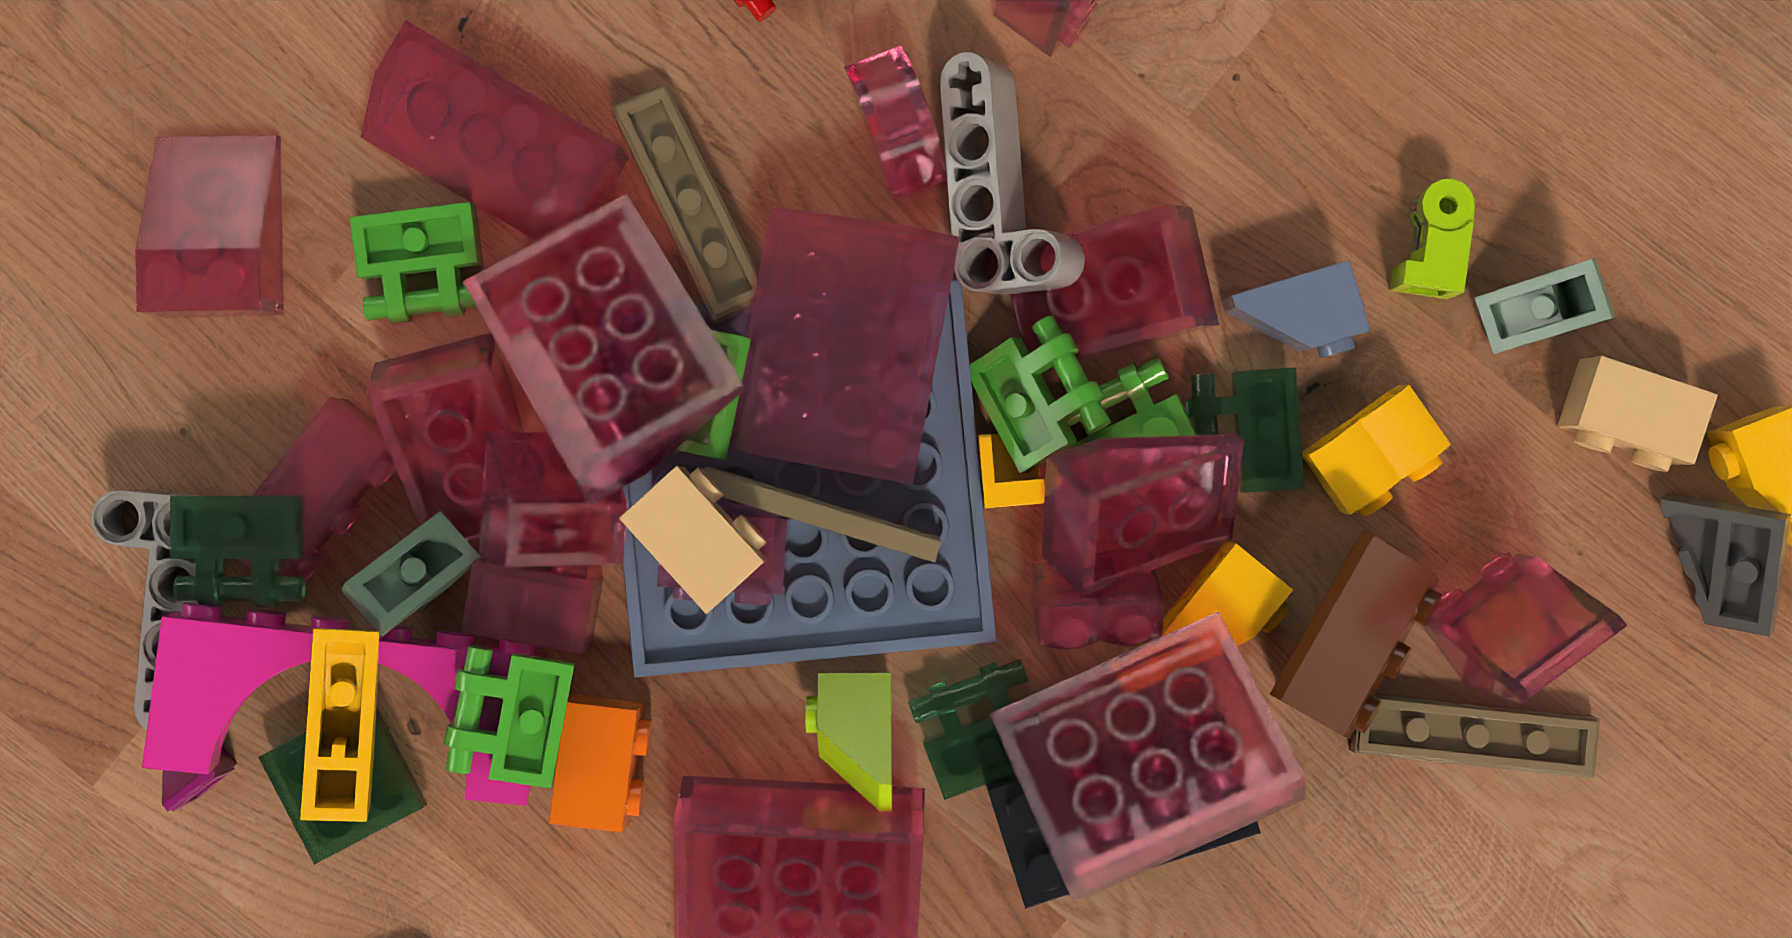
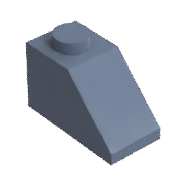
(1306, 310)

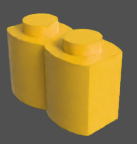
(1377, 450)

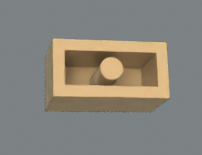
(1636, 412)
(695, 536)

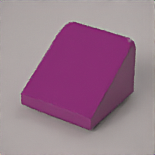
(184, 788)

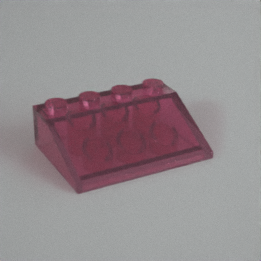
(843, 343)
(606, 346)
(1149, 756)
(795, 860)

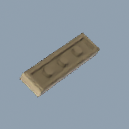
(688, 202)
(825, 514)
(1481, 736)

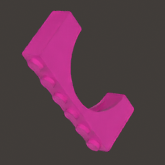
(217, 661)

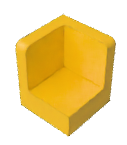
(1000, 478)

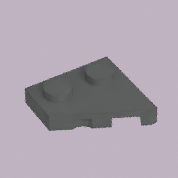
(1732, 559)

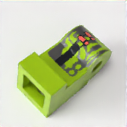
(1441, 242)

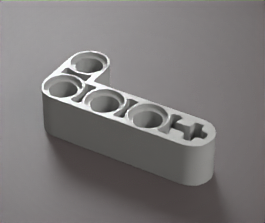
(986, 87)
(153, 534)

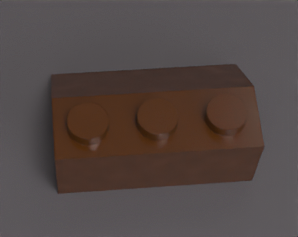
(1358, 636)

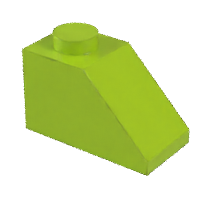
(855, 731)

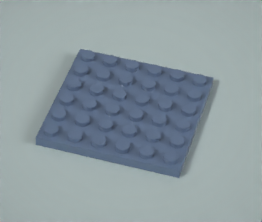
(839, 590)

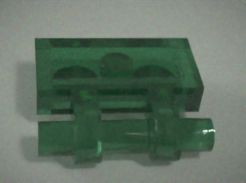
(1264, 417)
(237, 528)
(970, 752)

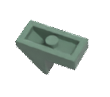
(1545, 306)
(410, 574)

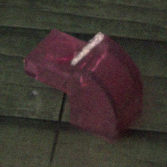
(898, 122)

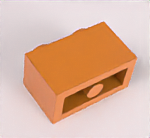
(599, 764)

